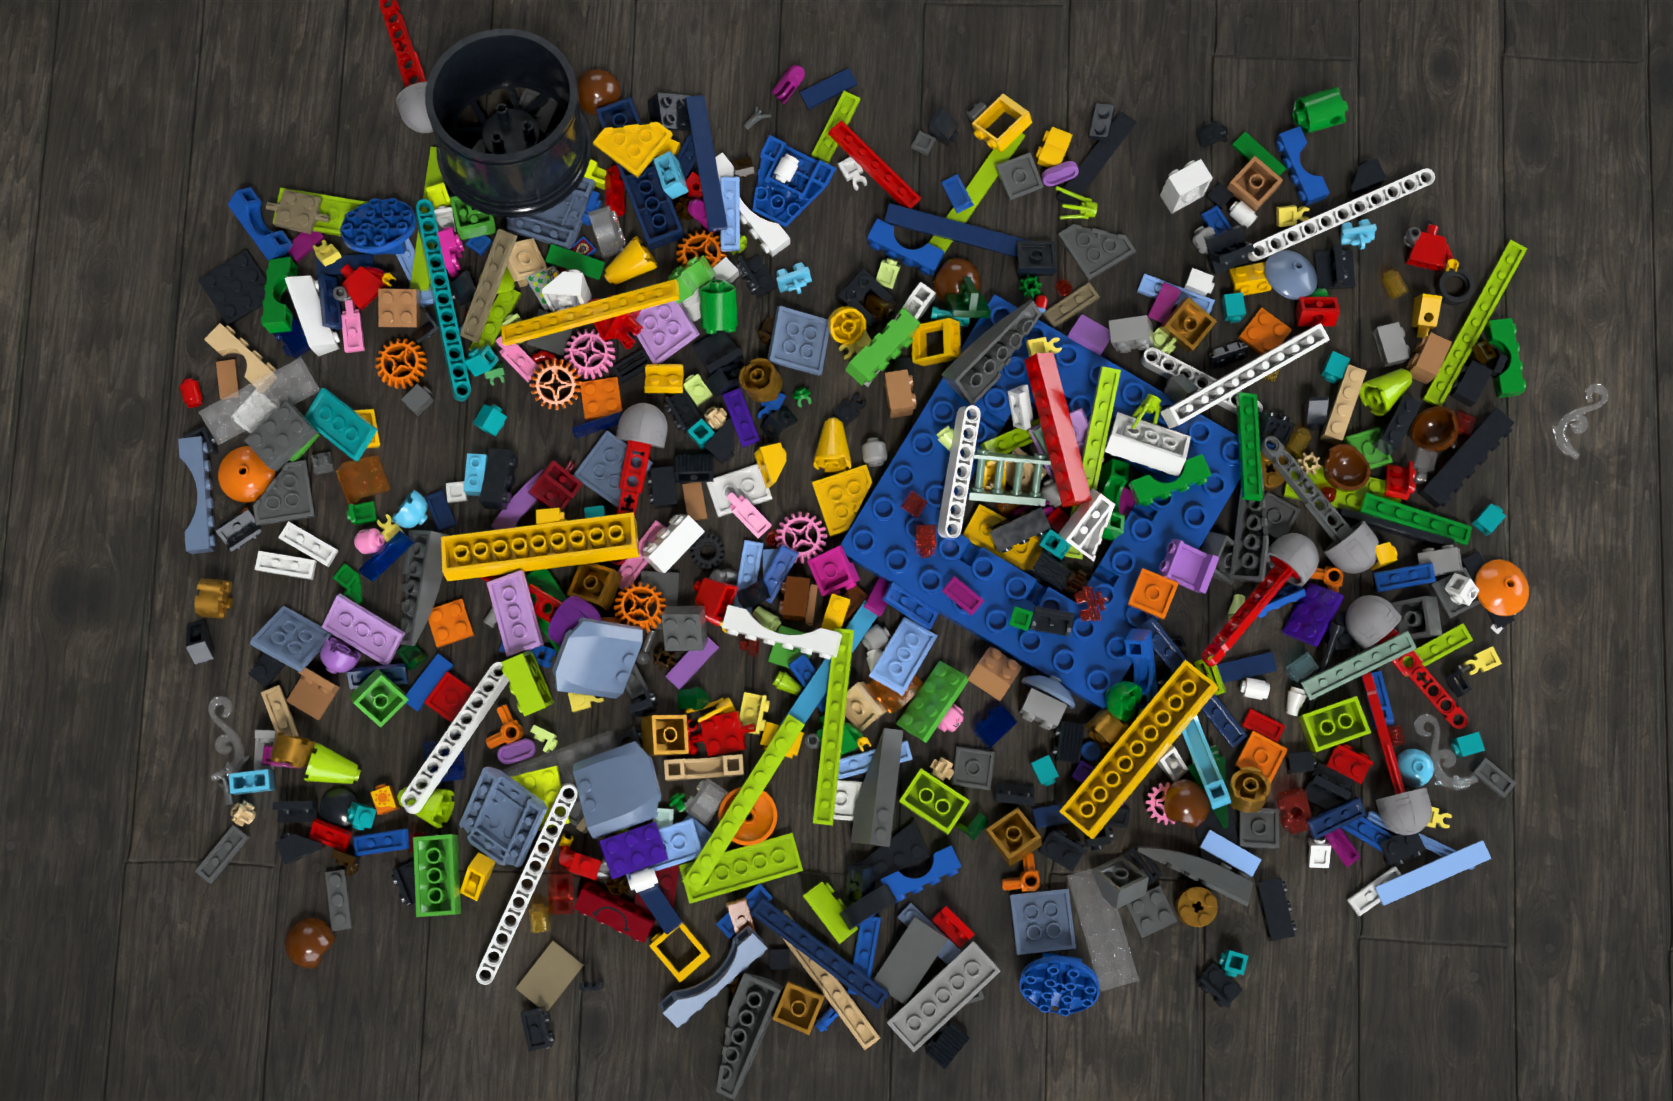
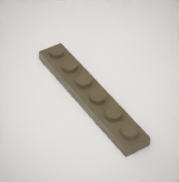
(488, 285)

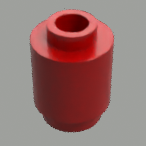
(191, 393)

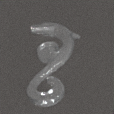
(1582, 422)
(230, 736)
(1447, 755)

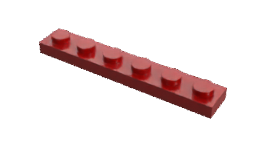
(874, 165)

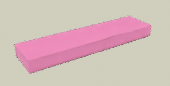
(633, 566)

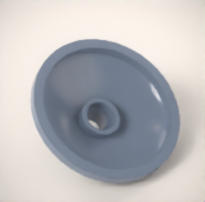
(1290, 274)
(1050, 687)

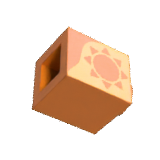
(384, 799)

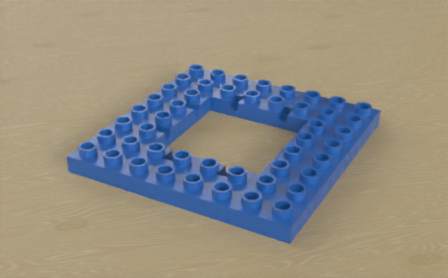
(1095, 651)

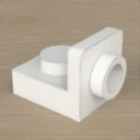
(444, 218)
(1319, 853)

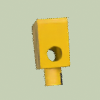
(1428, 307)

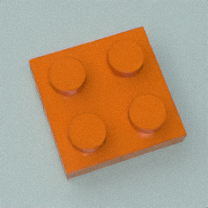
(1264, 332)
(601, 398)
(1152, 593)
(450, 623)
(1261, 754)

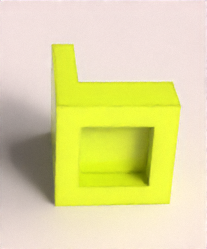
(597, 174)
(438, 196)

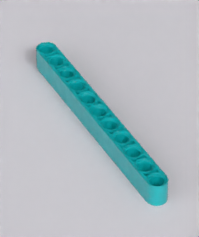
(442, 291)

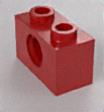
(1317, 310)

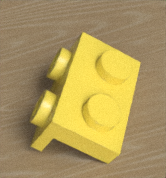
(753, 711)

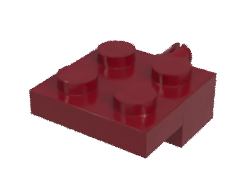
(555, 485)

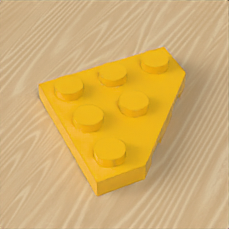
(633, 144)
(842, 497)

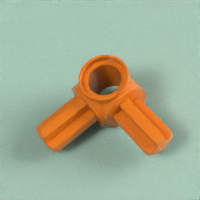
(1323, 574)
(504, 735)
(1019, 882)

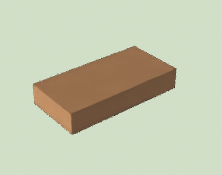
(227, 377)
(695, 501)
(811, 604)

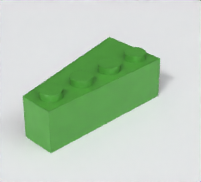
(883, 348)

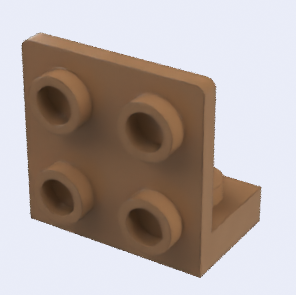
(312, 694)

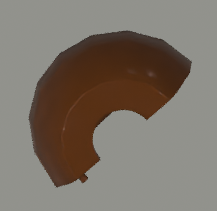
(597, 89)
(951, 276)
(1435, 429)
(1346, 468)
(1186, 803)
(308, 942)

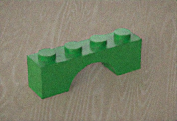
(275, 315)
(1502, 335)
(1112, 481)
(1147, 489)

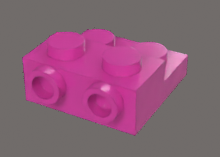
(451, 250)
(833, 571)

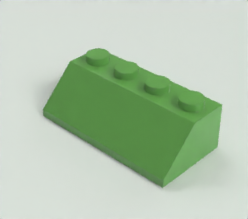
(437, 875)

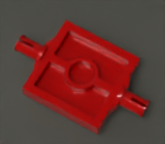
(723, 733)

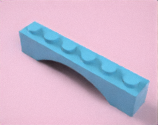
(1206, 765)

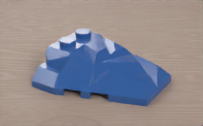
(786, 201)

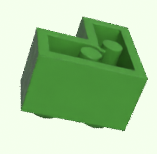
(471, 222)
(692, 276)

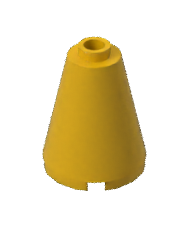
(630, 262)
(832, 448)

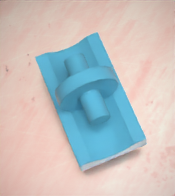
(1359, 235)
(793, 280)

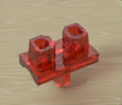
(1087, 595)

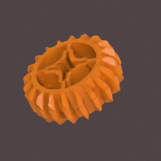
(706, 240)
(407, 349)
(564, 383)
(646, 602)

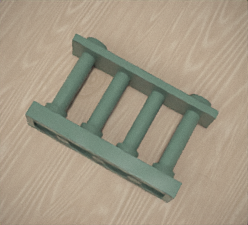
(1015, 496)

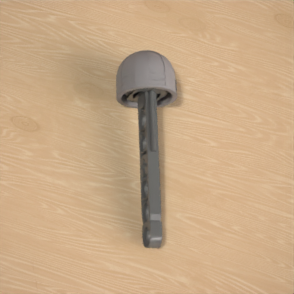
(1351, 547)

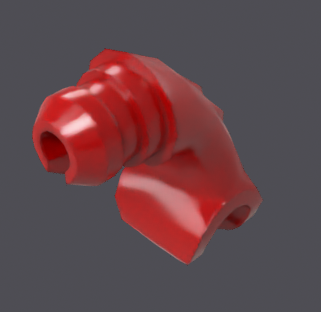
(544, 355)
(692, 749)

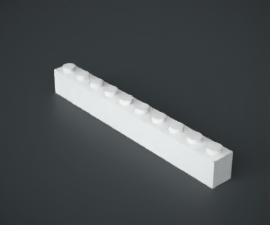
(1244, 376)

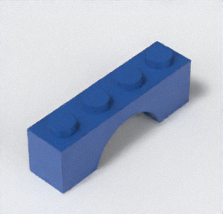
(1309, 187)
(246, 208)
(925, 259)
(1140, 649)
(944, 863)

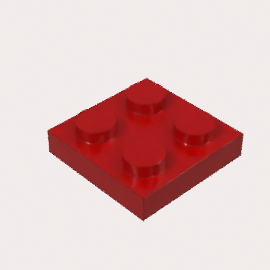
(449, 697)

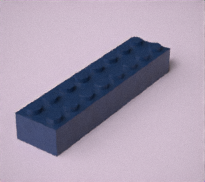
(648, 199)

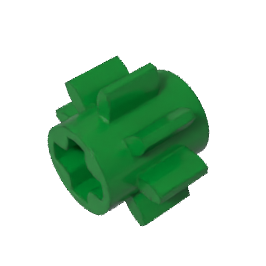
(1030, 281)

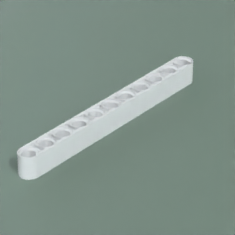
(1348, 210)
(520, 890)

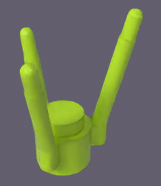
(1086, 208)
(1149, 405)

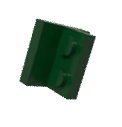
(968, 301)

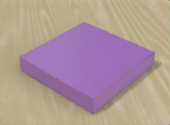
(1090, 334)

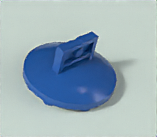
(379, 227)
(1059, 983)

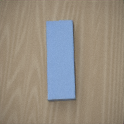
(1230, 853)

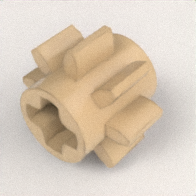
(715, 417)
(1313, 462)
(942, 769)
(243, 813)

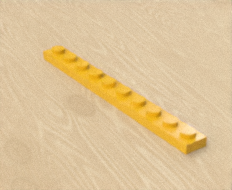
(590, 312)

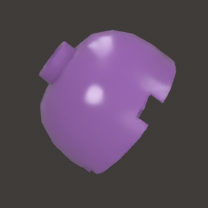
(338, 656)

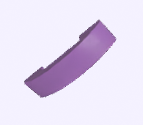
(517, 508)

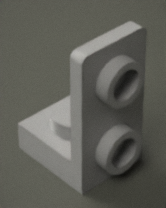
(262, 738)

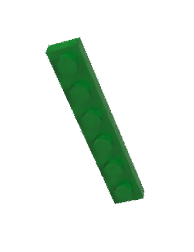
(1249, 446)
(1414, 518)

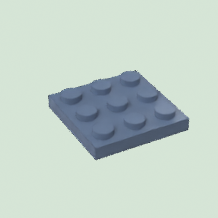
(798, 341)
(604, 466)
(291, 639)
(1042, 921)

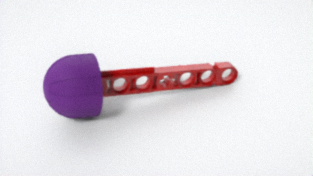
(563, 615)

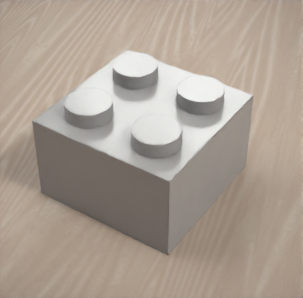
(1131, 333)
(1042, 709)

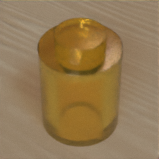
(1394, 284)
(1298, 442)
(539, 918)

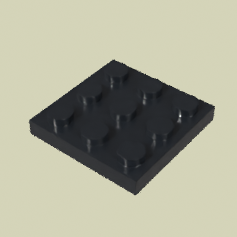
(235, 287)

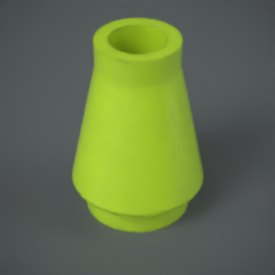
(786, 683)

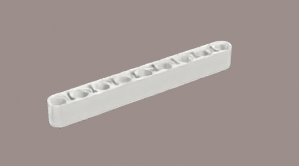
(454, 746)

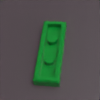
(1249, 148)
(574, 261)

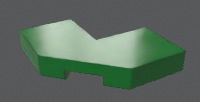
(352, 582)

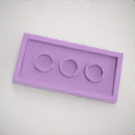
(515, 613)
(363, 630)

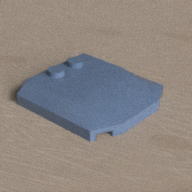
(559, 224)
(597, 658)
(617, 789)
(502, 817)

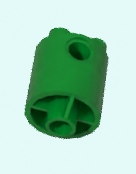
(1320, 110)
(718, 306)

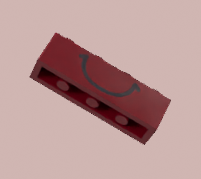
(615, 912)

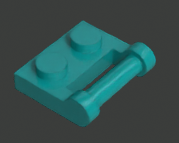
(943, 314)

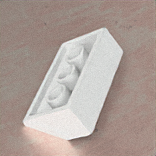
(567, 291)
(306, 299)
(1148, 444)

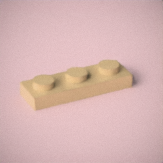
(279, 711)

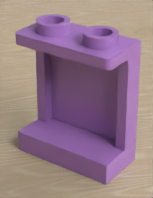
(1188, 566)

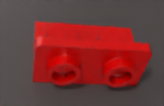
(1399, 481)
(1349, 763)
(953, 927)

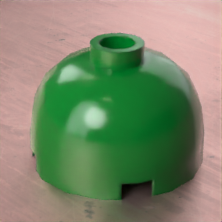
(1122, 699)

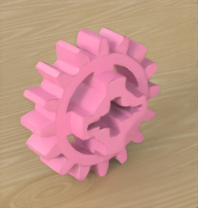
(1155, 803)

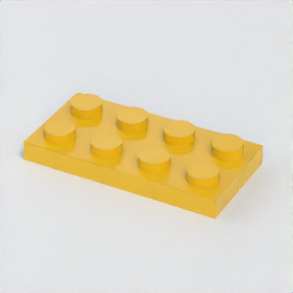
(976, 532)

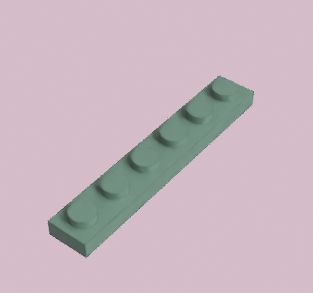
(1358, 665)

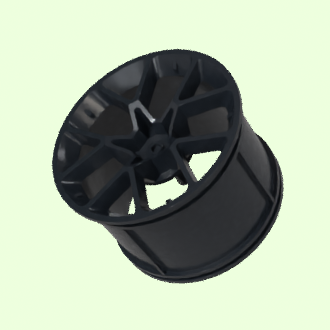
(521, 165)

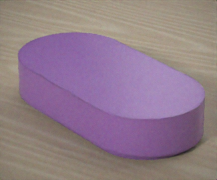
(1060, 173)
(516, 751)

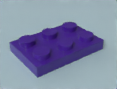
(1313, 614)
(633, 850)

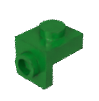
(362, 513)

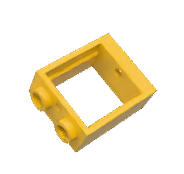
(992, 113)
(951, 342)
(658, 938)

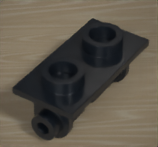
(1236, 352)

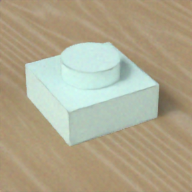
(664, 818)

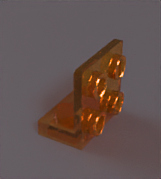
(362, 478)
(891, 699)

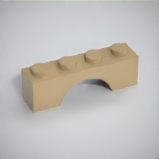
(225, 343)
(1343, 406)
(704, 768)

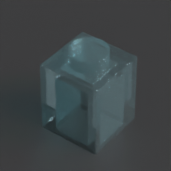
(1301, 667)

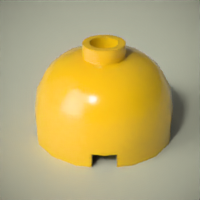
(846, 325)

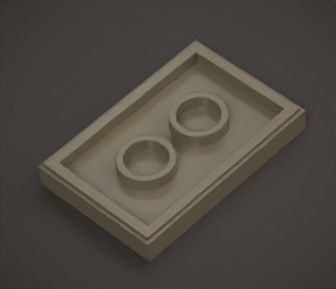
(549, 976)

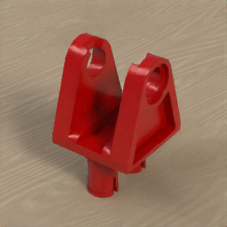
(619, 327)

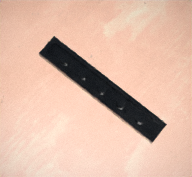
(1097, 159)
(1396, 529)

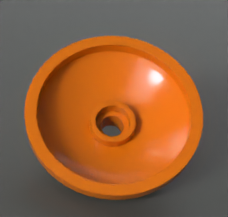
(253, 483)
(1494, 590)
(762, 821)

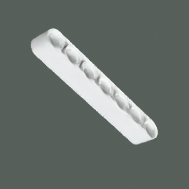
(1178, 367)
(965, 464)

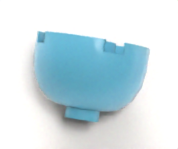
(411, 511)
(1415, 767)

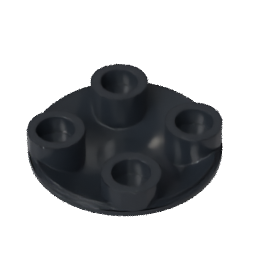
(335, 806)

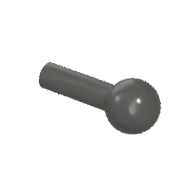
(643, 655)

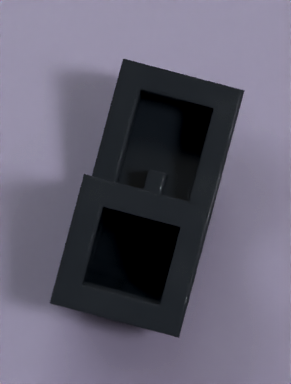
(868, 906)

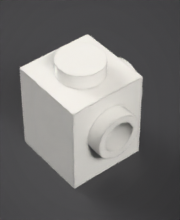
(1461, 589)

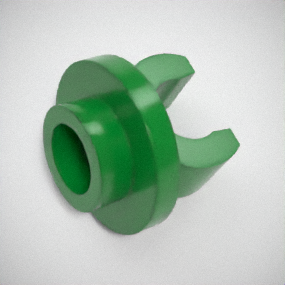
(802, 393)
(678, 801)

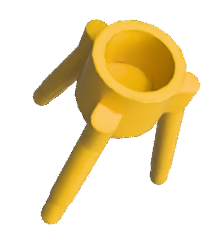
(723, 706)

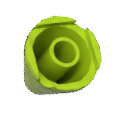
(1385, 390)
(330, 767)
(436, 809)

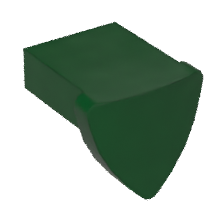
(412, 656)
(692, 699)
(974, 827)

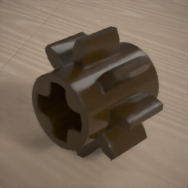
(682, 208)
(1077, 581)
(659, 658)
(618, 885)

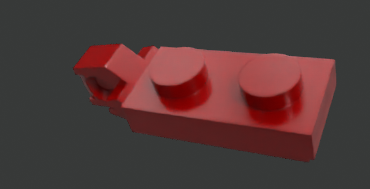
(614, 191)

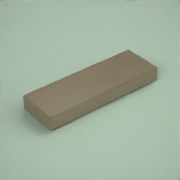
(1071, 305)

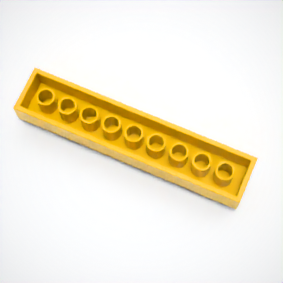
(539, 546)
(1139, 749)

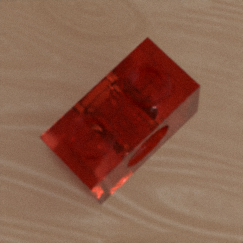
(925, 540)
(1286, 802)
(560, 893)

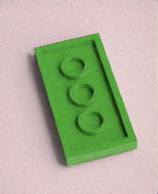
(932, 701)

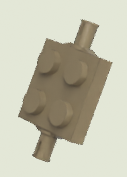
(298, 212)

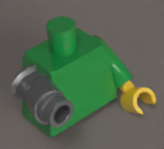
(851, 740)

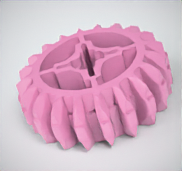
(581, 352)
(806, 529)

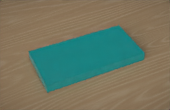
(340, 424)

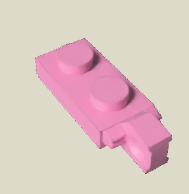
(352, 328)
(518, 359)
(748, 514)

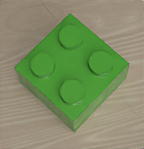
(379, 697)

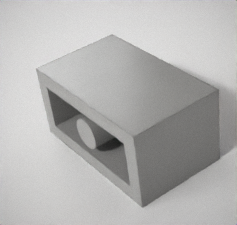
(1391, 344)
(1444, 561)

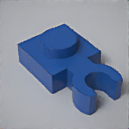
(593, 204)
(772, 406)

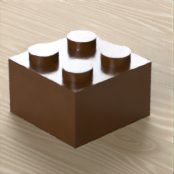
(795, 598)

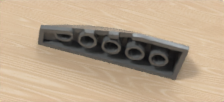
(985, 358)
(1250, 541)
(422, 582)
(877, 795)
(1208, 873)
(746, 1027)

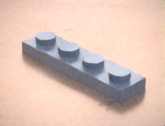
(948, 951)

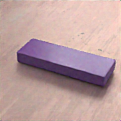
(690, 664)

